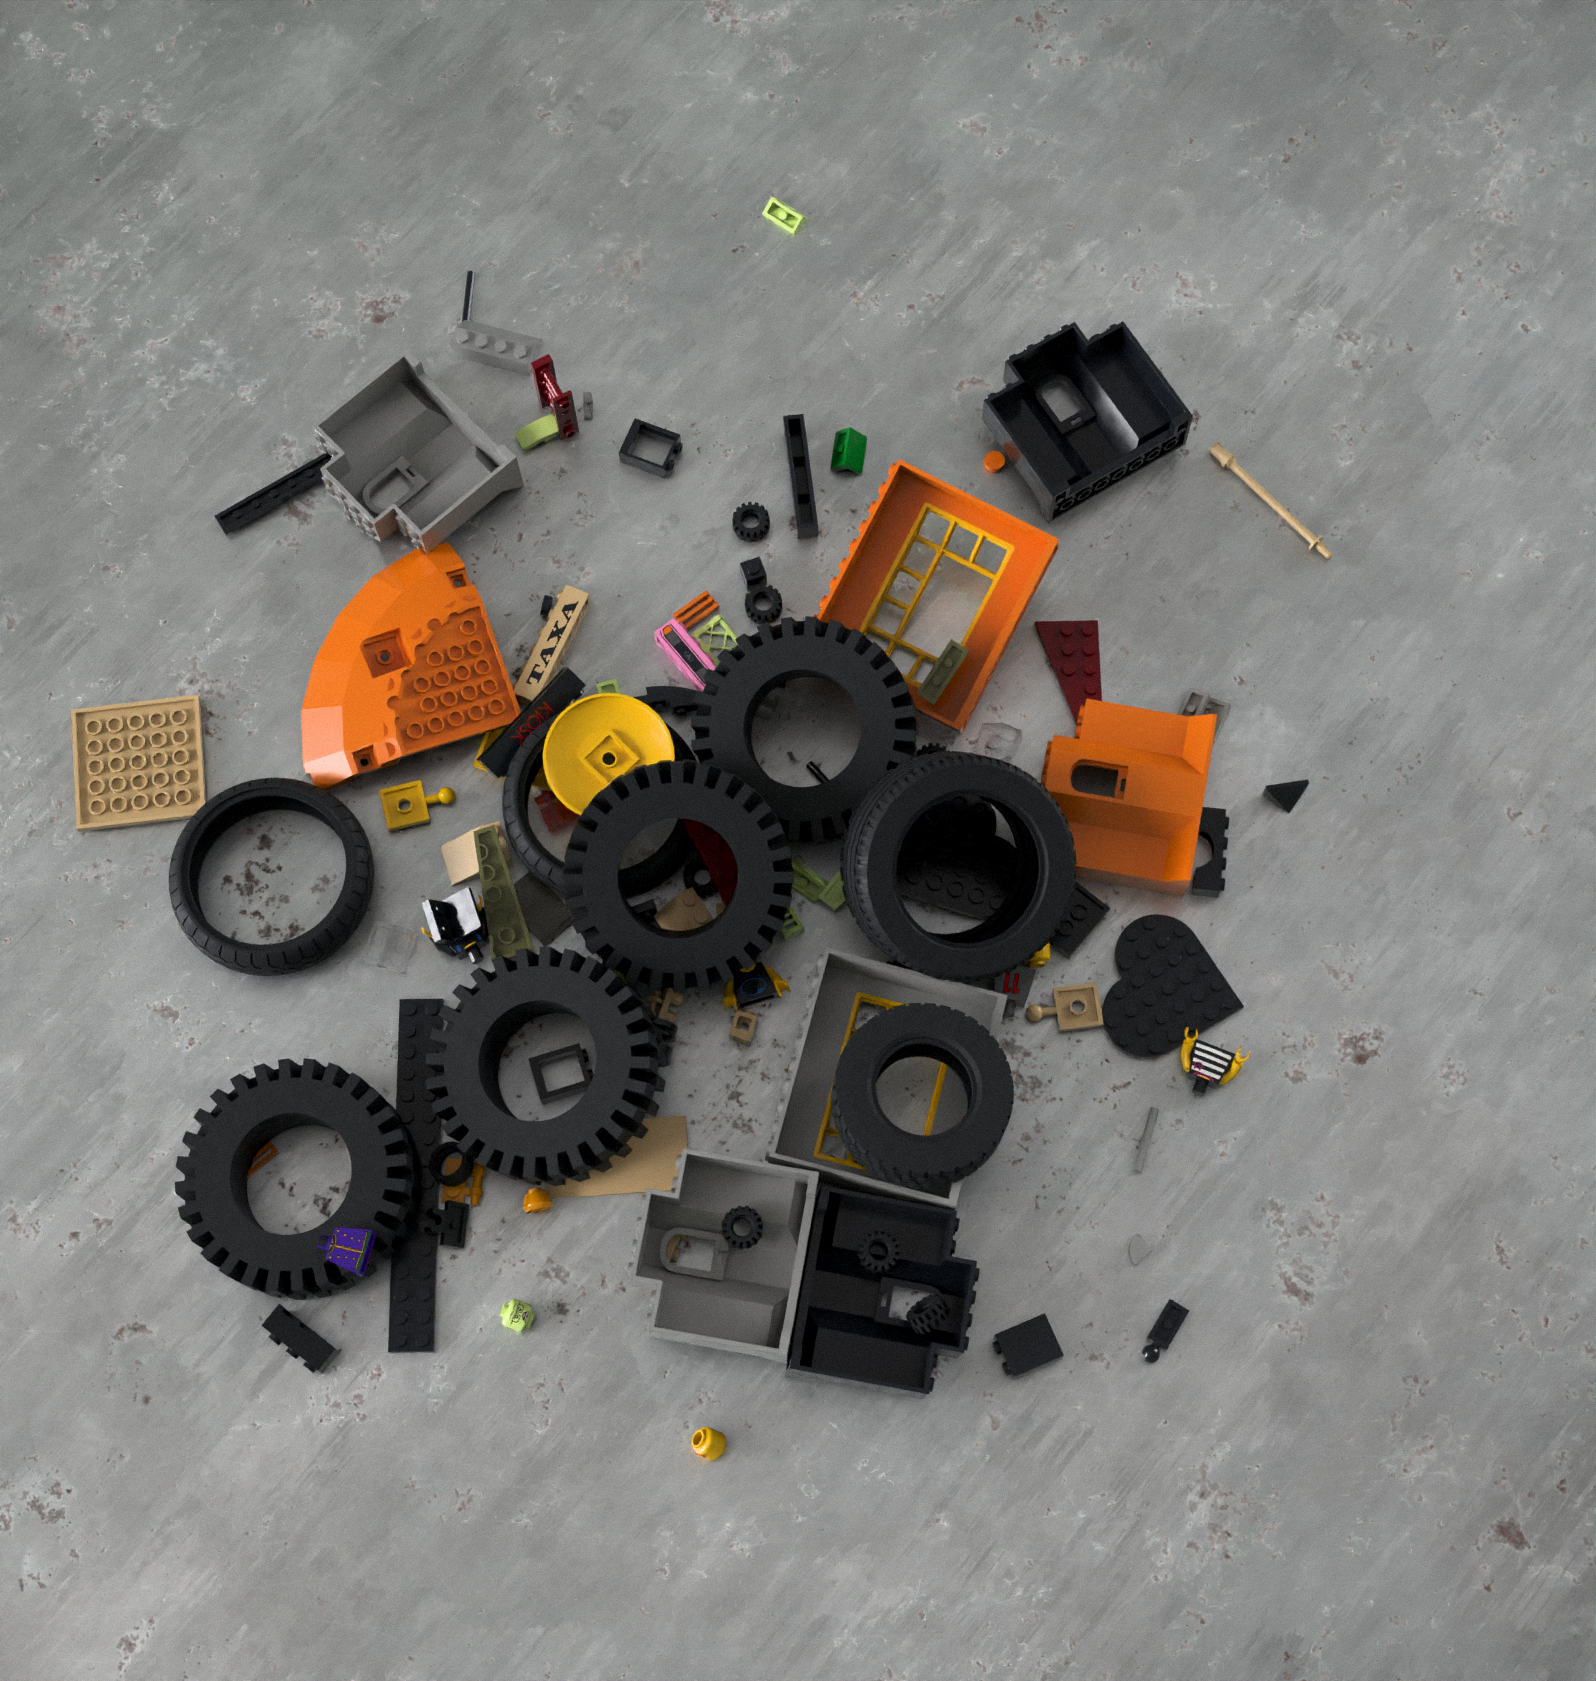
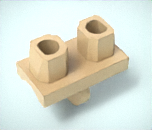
(667, 997)

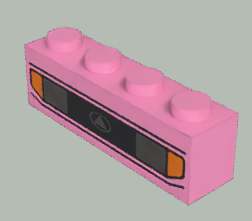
(684, 652)

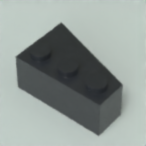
(299, 1339)

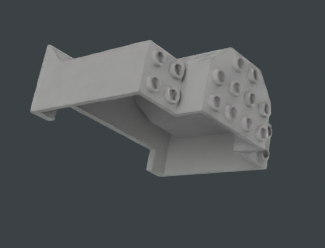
(414, 426)
(755, 1291)

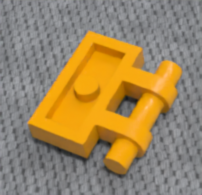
(459, 1192)

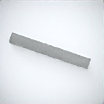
(1146, 1139)

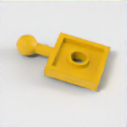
(418, 810)

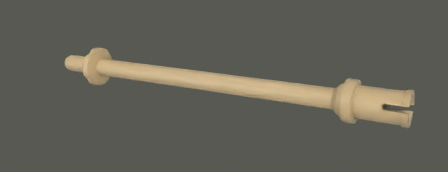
(1228, 461)

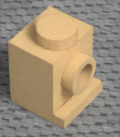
(743, 1018)

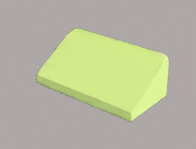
(784, 215)
(807, 881)

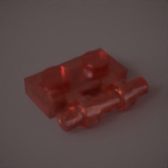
(555, 813)

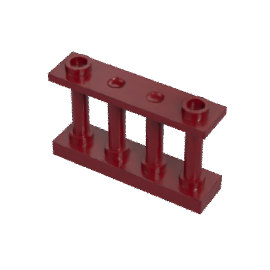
(551, 395)

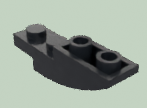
(678, 698)

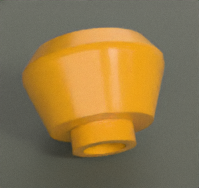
(537, 1201)

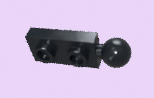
(1164, 1330)

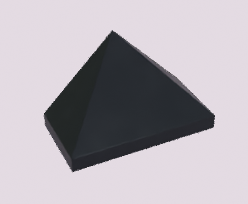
(1286, 794)

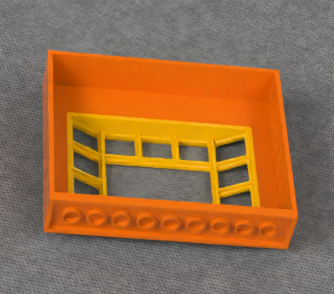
(881, 555)

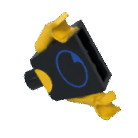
(753, 987)

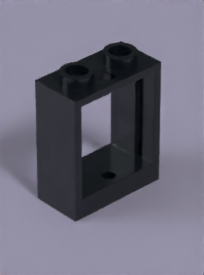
(643, 428)
(564, 1092)

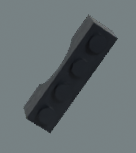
(1207, 878)

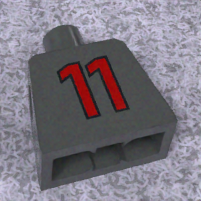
(1015, 985)

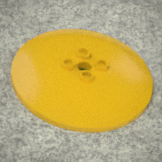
(594, 729)

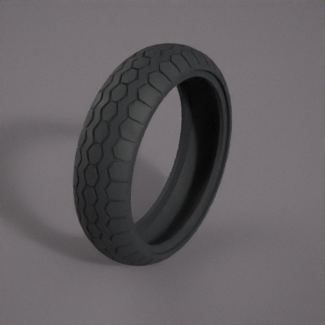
(221, 814)
(549, 869)

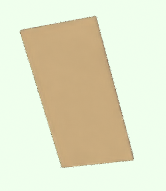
(647, 1166)

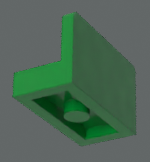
(848, 450)

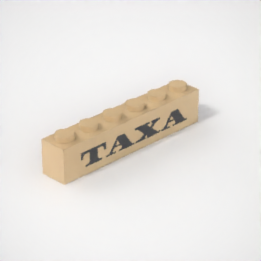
(552, 643)

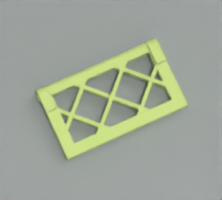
(710, 626)

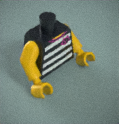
(1209, 1064)

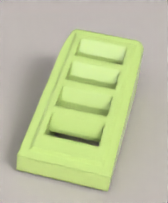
(795, 930)

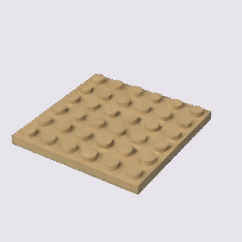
(138, 762)

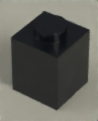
(753, 573)

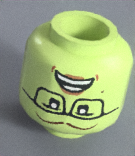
(517, 1315)

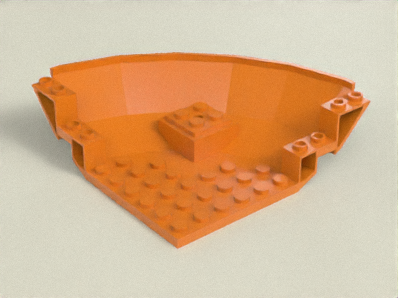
(433, 690)

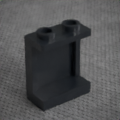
(1027, 1346)

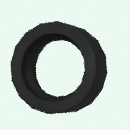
(440, 1154)

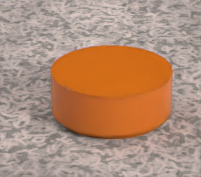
(994, 461)

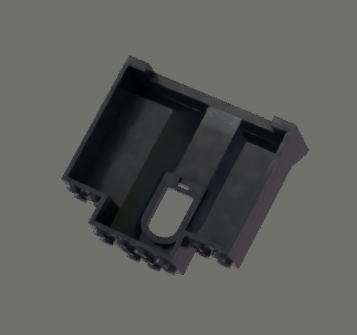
(1125, 414)
(839, 1318)

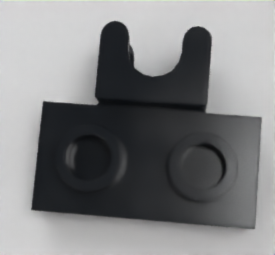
(450, 1224)

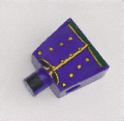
(349, 1248)

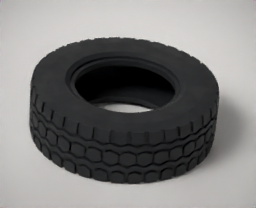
(933, 1034)

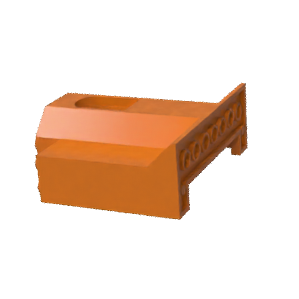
(1151, 828)

